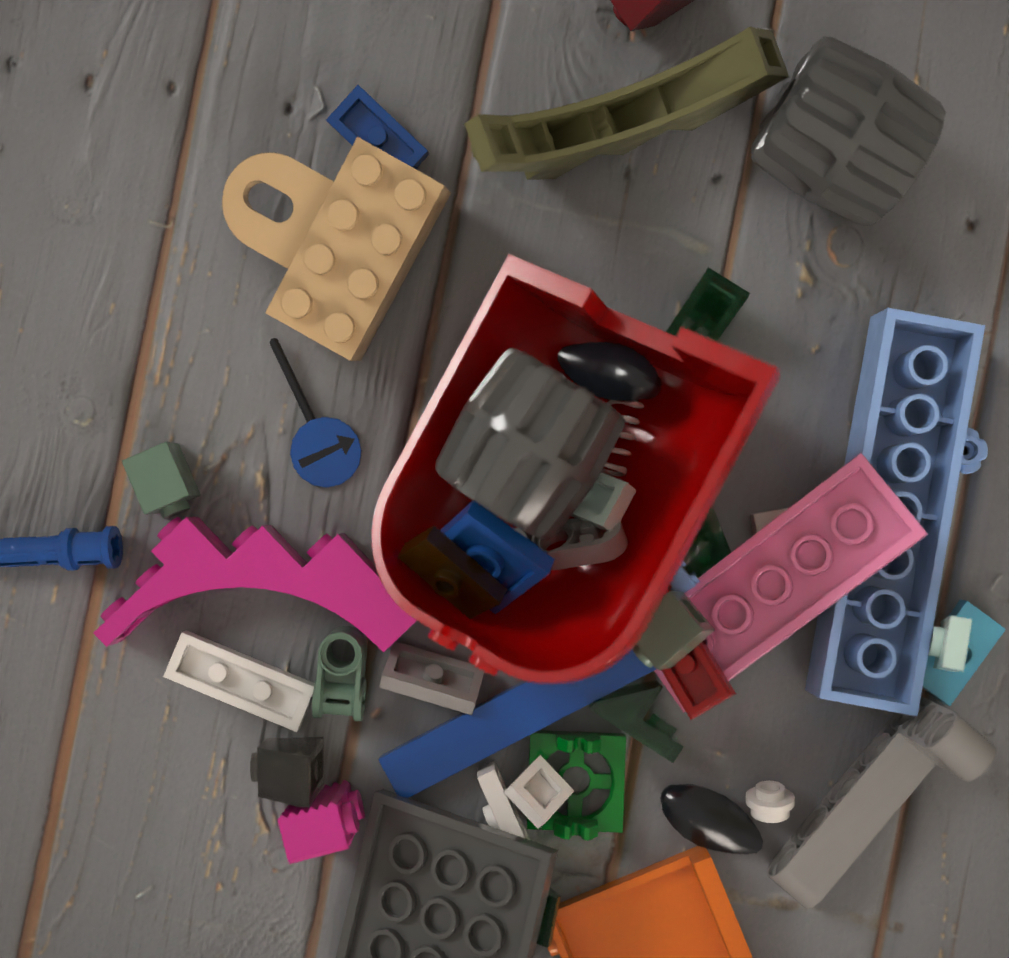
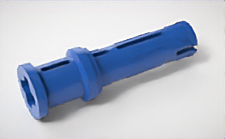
(67, 549)

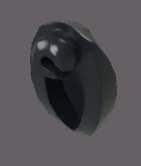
(610, 371)
(710, 819)

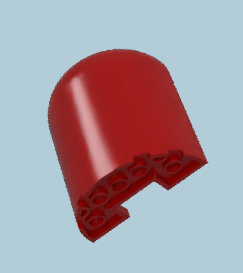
(681, 456)

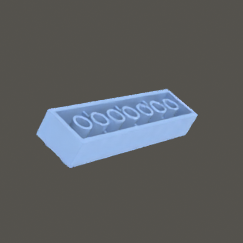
(913, 432)

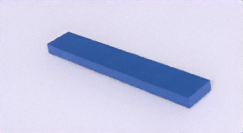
(498, 725)

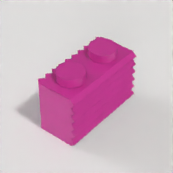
(323, 826)

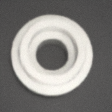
(770, 802)

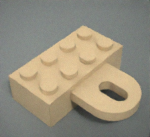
(342, 243)

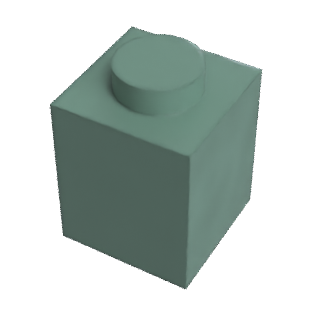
(161, 480)
(672, 632)

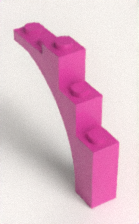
(198, 561)

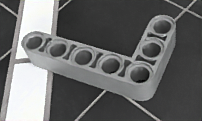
(873, 793)

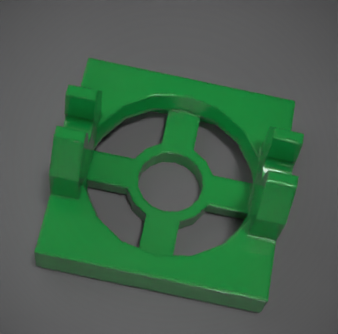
(613, 749)

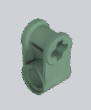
(341, 684)

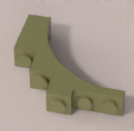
(616, 122)

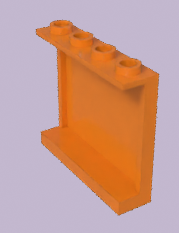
(653, 913)

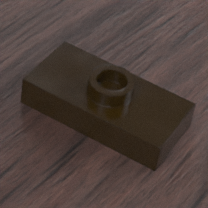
(452, 572)

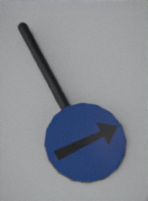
(325, 447)

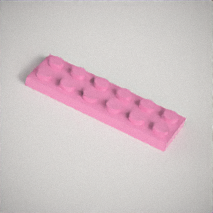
(801, 565)

